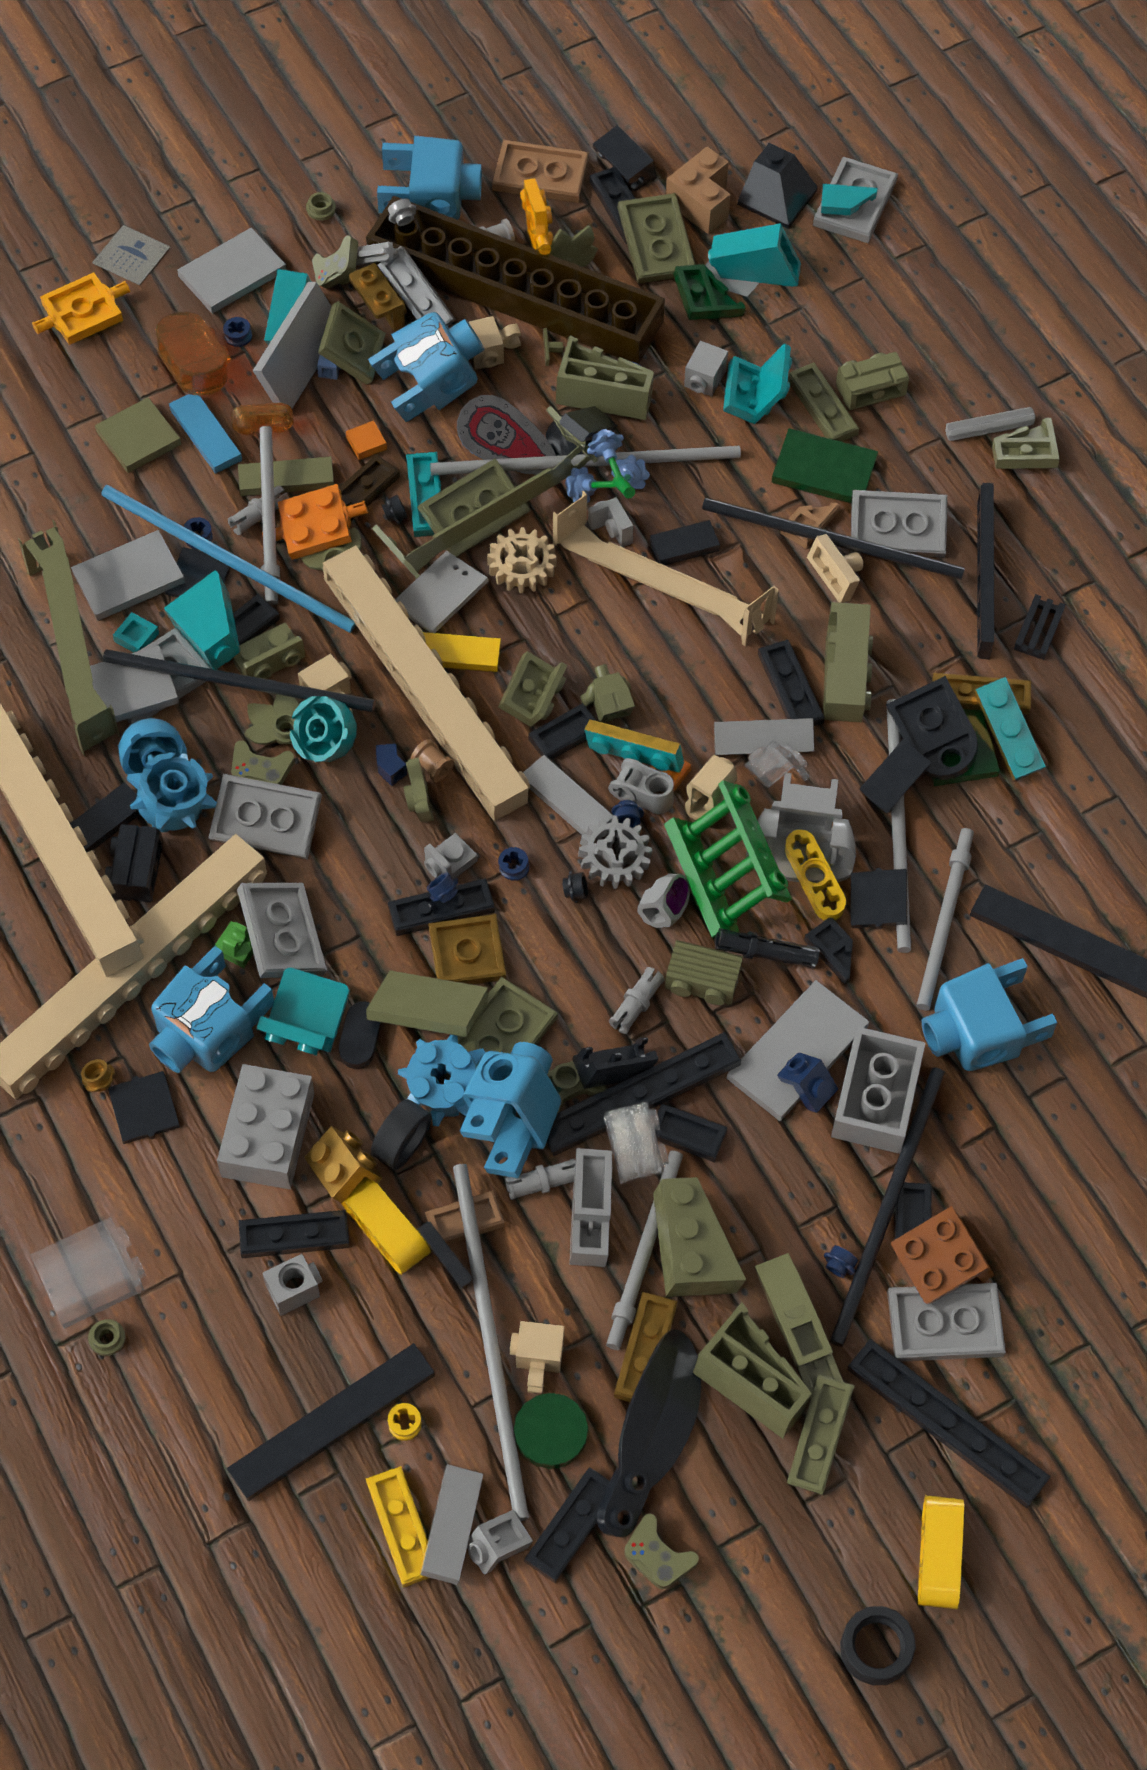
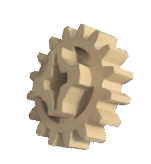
(521, 560)

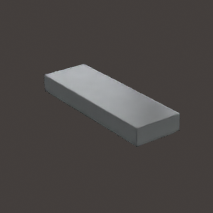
(414, 287)
(747, 736)
(565, 795)
(451, 1524)

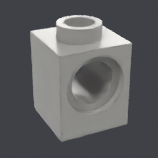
(705, 368)
(287, 1298)

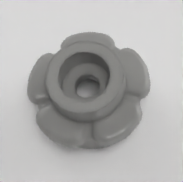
(402, 212)

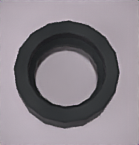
(401, 1134)
(897, 1623)

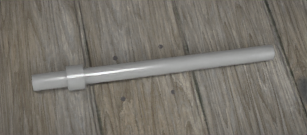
(268, 511)
(959, 863)
(624, 1310)

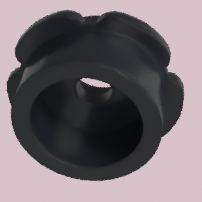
(394, 509)
(575, 886)

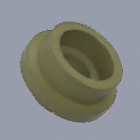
(320, 206)
(102, 1328)

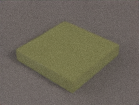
(351, 342)
(138, 435)

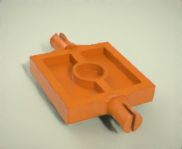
(316, 521)

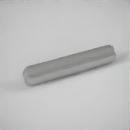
(375, 253)
(990, 423)

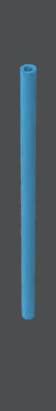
(228, 558)

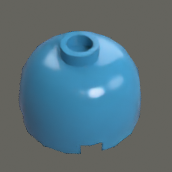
(147, 738)

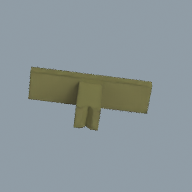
(555, 347)

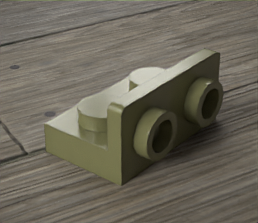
(269, 652)

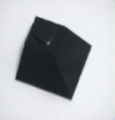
(777, 186)

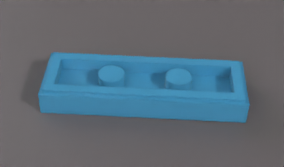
(205, 432)

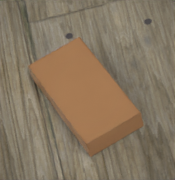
(449, 1223)

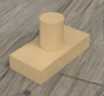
(835, 569)

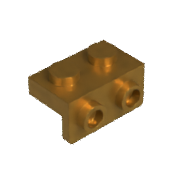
(379, 295)
(341, 1163)

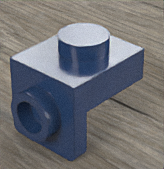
(809, 1080)

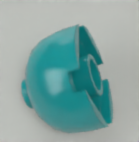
(323, 729)

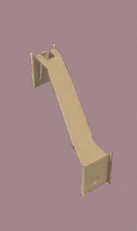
(574, 536)

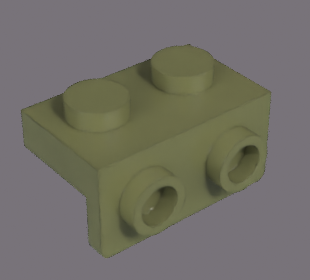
(532, 689)

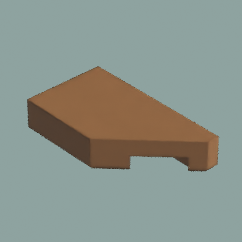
(815, 517)

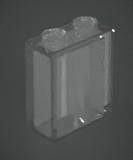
(89, 1271)

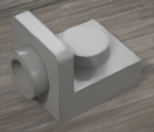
(614, 517)
(450, 856)
(497, 1541)

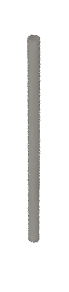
(899, 840)

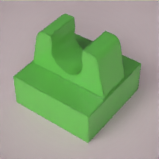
(236, 944)

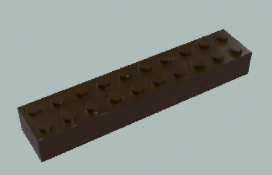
(526, 283)

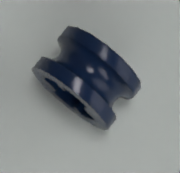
(237, 339)
(201, 525)
(520, 871)

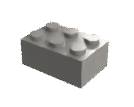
(878, 1090)
(266, 1126)

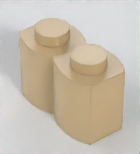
(704, 788)

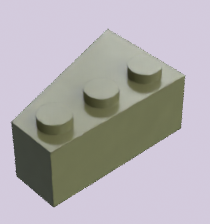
(593, 379)
(846, 662)
(692, 1242)
(752, 1374)

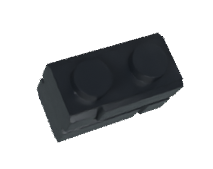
(135, 862)

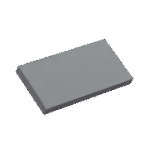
(294, 349)
(815, 1026)

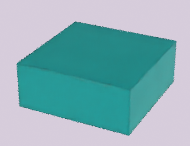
(135, 633)

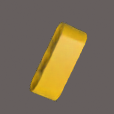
(385, 1226)
(941, 1552)

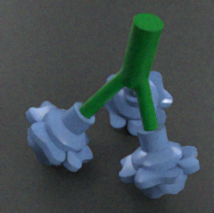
(627, 472)

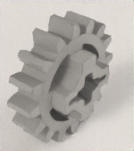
(601, 857)

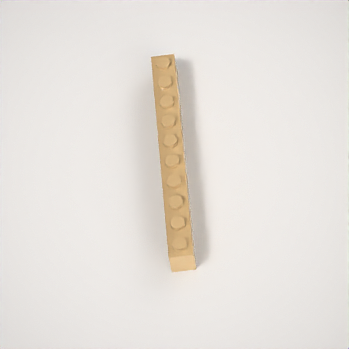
(426, 683)
(63, 854)
(94, 998)

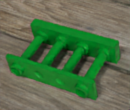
(698, 862)

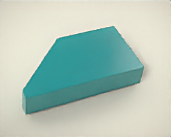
(845, 198)

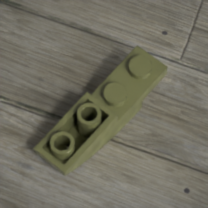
(797, 1320)

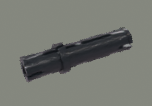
(752, 945)

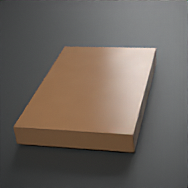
(554, 168)

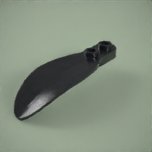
(653, 1431)

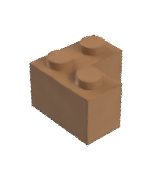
(701, 189)

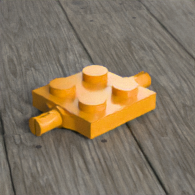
(537, 216)
(81, 308)

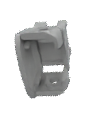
(812, 811)

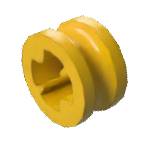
(395, 1428)

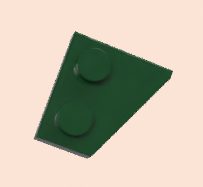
(705, 295)

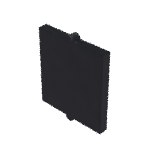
(195, 567)
(879, 898)
(143, 1107)

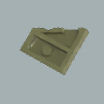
(1027, 448)

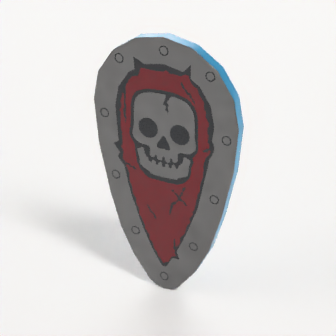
(500, 431)

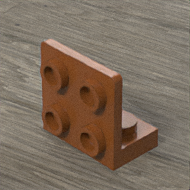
(941, 1256)

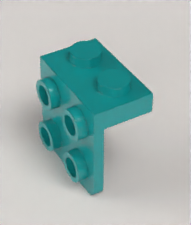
(756, 389)
(306, 1011)

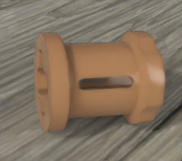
(433, 760)

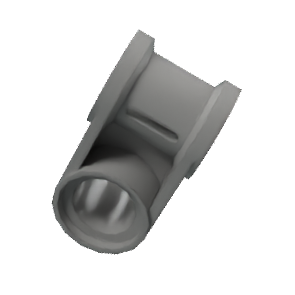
(639, 783)

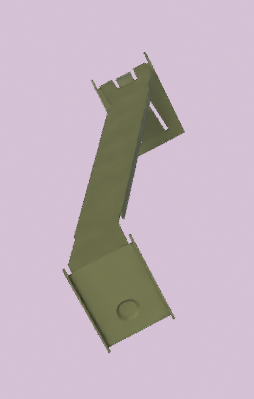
(493, 510)
(89, 712)

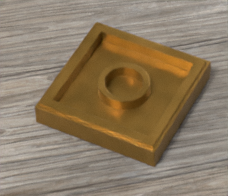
(468, 950)

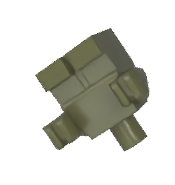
(609, 695)

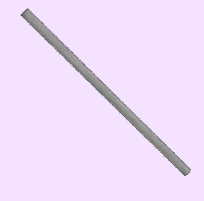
(545, 462)
(490, 1342)

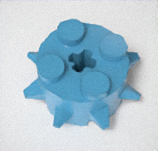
(171, 791)
(426, 1068)

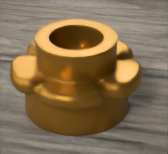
(97, 1075)

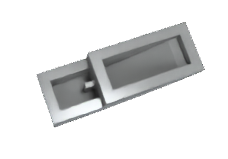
(591, 1208)

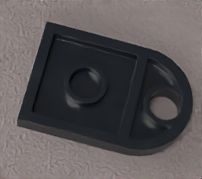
(936, 726)

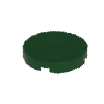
(551, 1430)

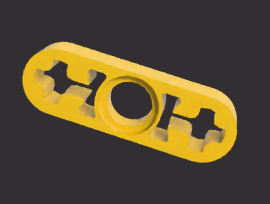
(812, 850)

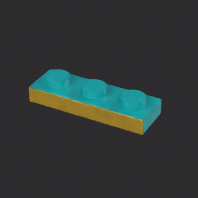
(1009, 729)
(634, 745)

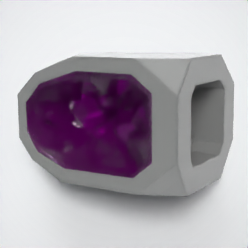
(665, 901)

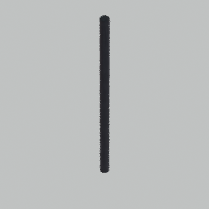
(838, 539)
(233, 679)
(887, 1208)

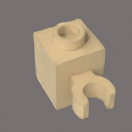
(493, 341)
(327, 675)
(539, 1350)

